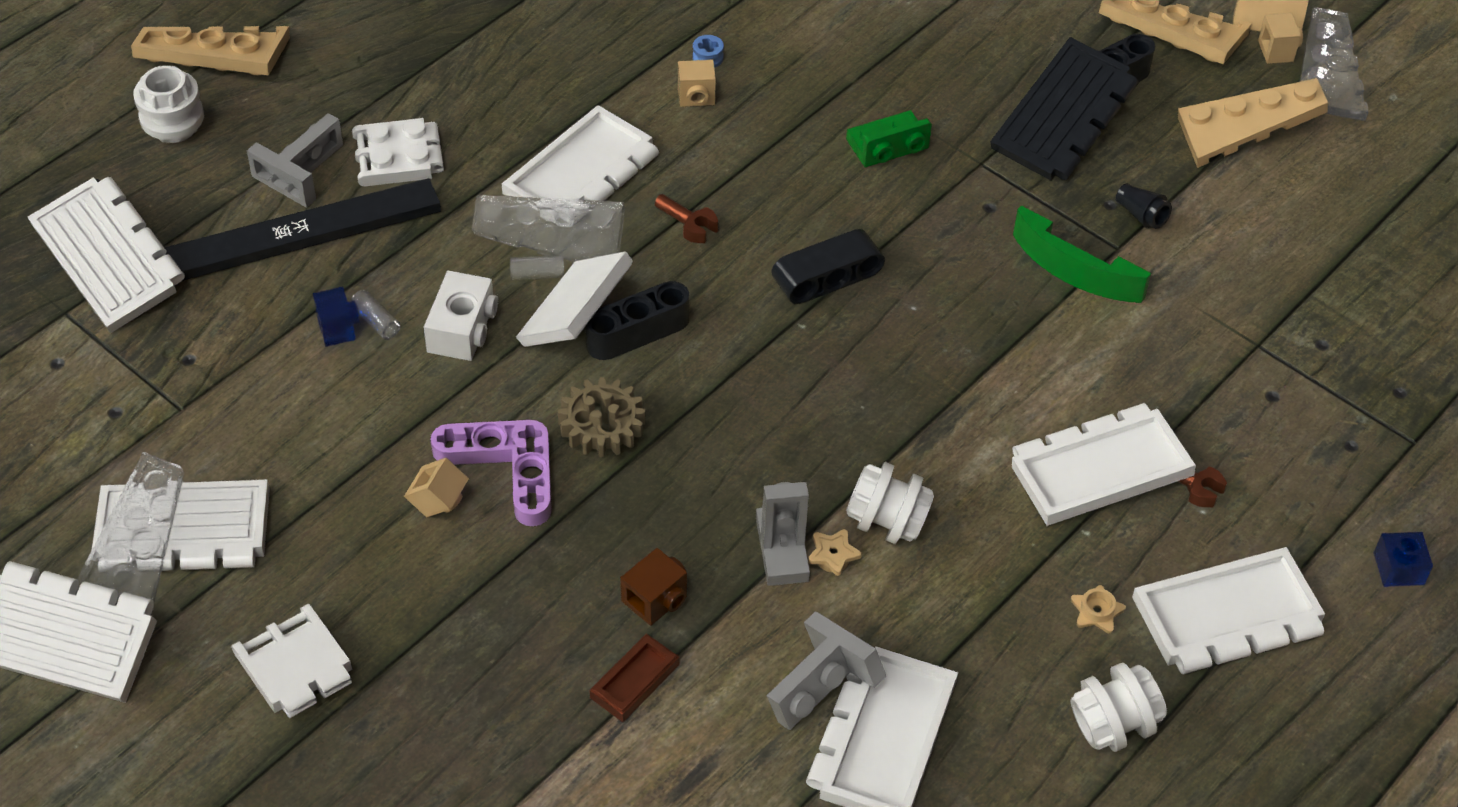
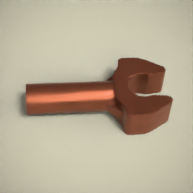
(691, 220)
(1207, 478)

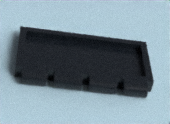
(1064, 110)

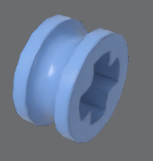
(708, 43)

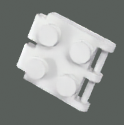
(397, 151)
(295, 663)

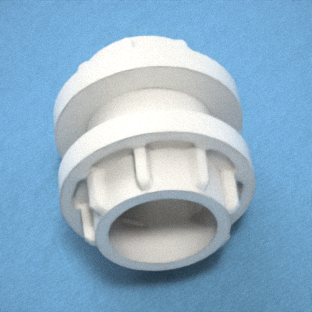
(168, 104)
(890, 502)
(1118, 707)

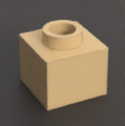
(1280, 38)
(696, 83)
(437, 488)

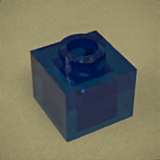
(335, 316)
(1403, 559)

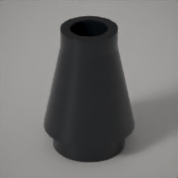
(1146, 206)

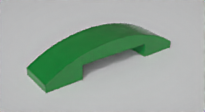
(1076, 267)

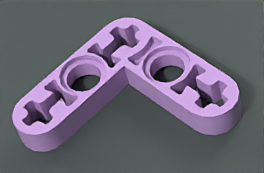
(511, 449)

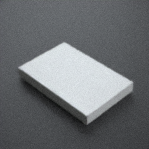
(575, 299)

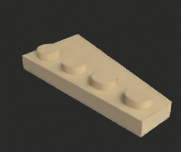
(1175, 24)
(213, 48)

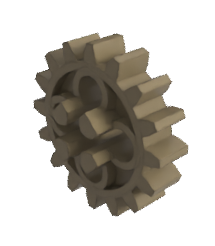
(618, 409)

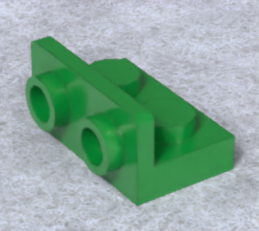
(889, 138)

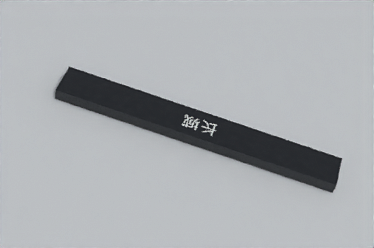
(305, 229)

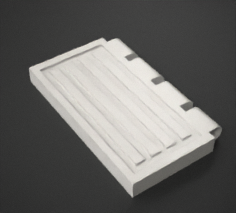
(585, 160)
(107, 251)
(1102, 464)
(208, 523)
(1228, 608)
(69, 636)
(882, 734)

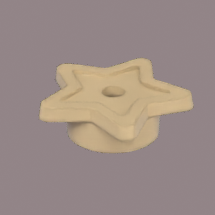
(833, 561)
(1098, 598)

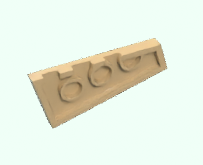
(1232, 121)

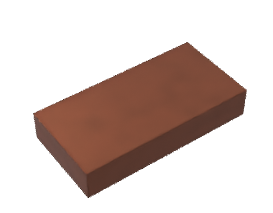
(634, 677)

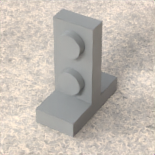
(292, 168)
(783, 532)
(834, 657)

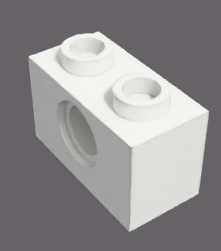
(460, 315)

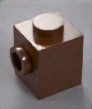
(654, 586)

